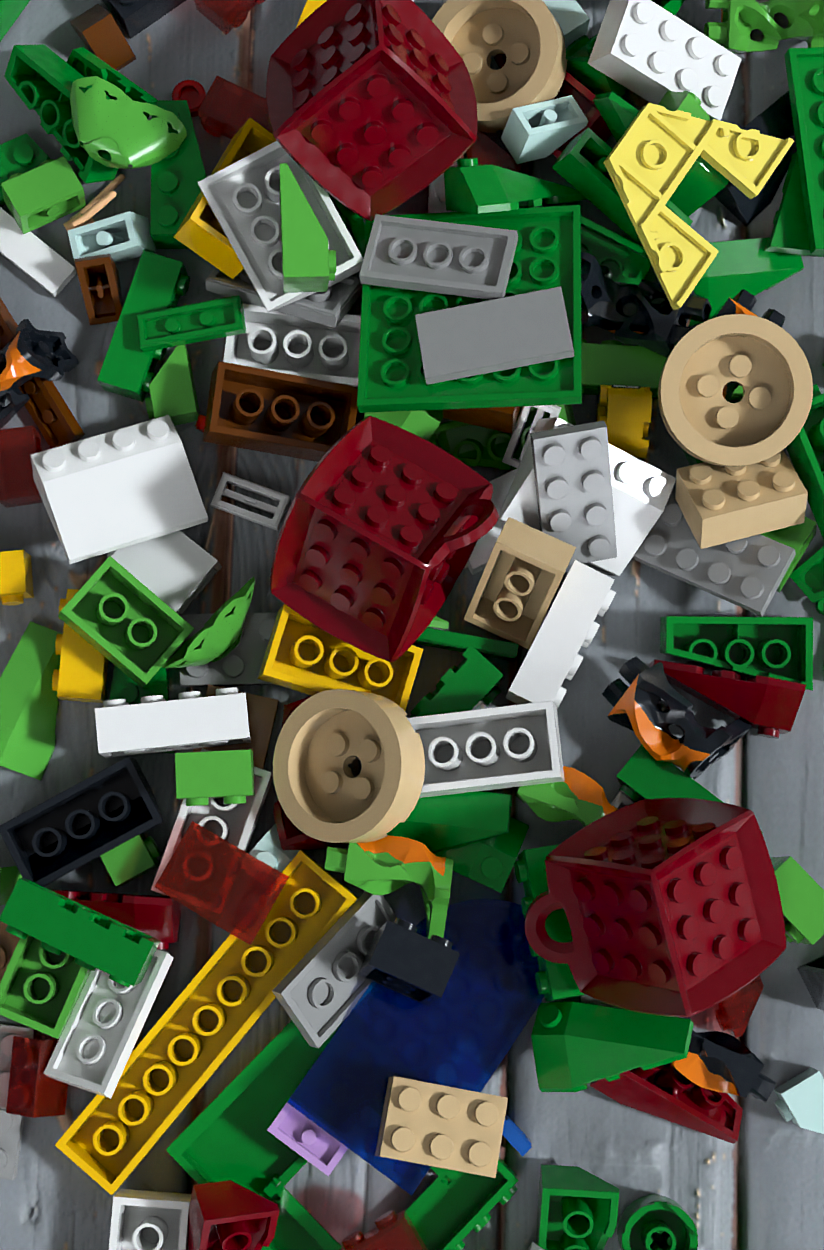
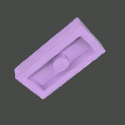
(307, 1139)

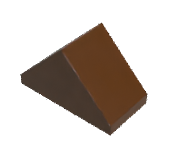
(103, 37)
(100, 288)

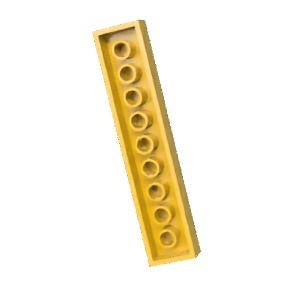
(203, 1028)

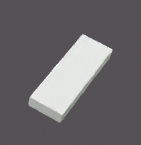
(34, 256)

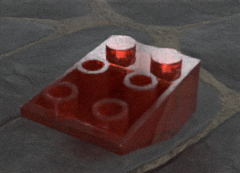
(222, 882)

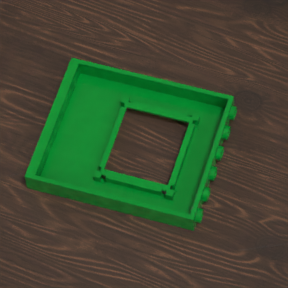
(234, 1145)

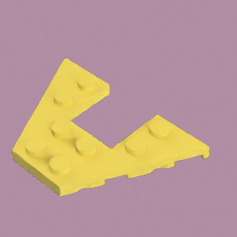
(653, 162)

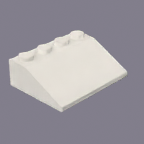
(248, 210)
(118, 488)
(637, 493)

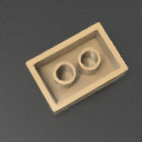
(741, 500)
(519, 582)
(441, 1126)

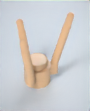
(95, 205)

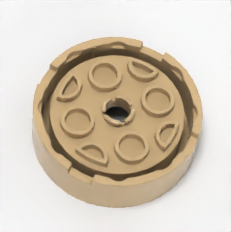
(510, 27)
(773, 381)
(314, 771)

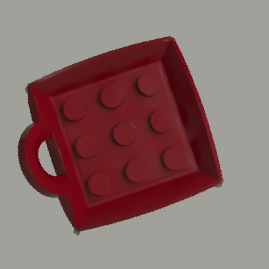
(371, 102)
(379, 537)
(663, 906)

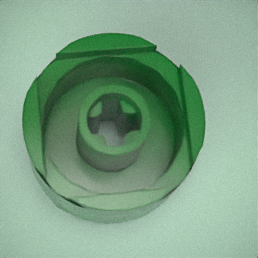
(658, 1215)

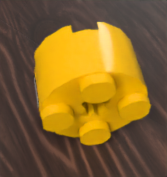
(627, 417)

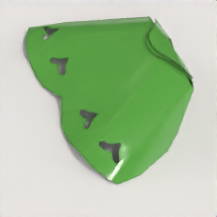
(121, 126)
(219, 634)

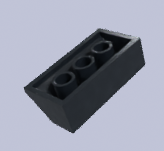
(82, 823)

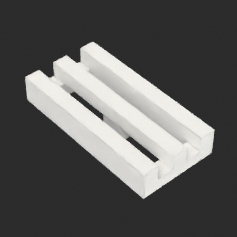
(554, 411)
(278, 512)

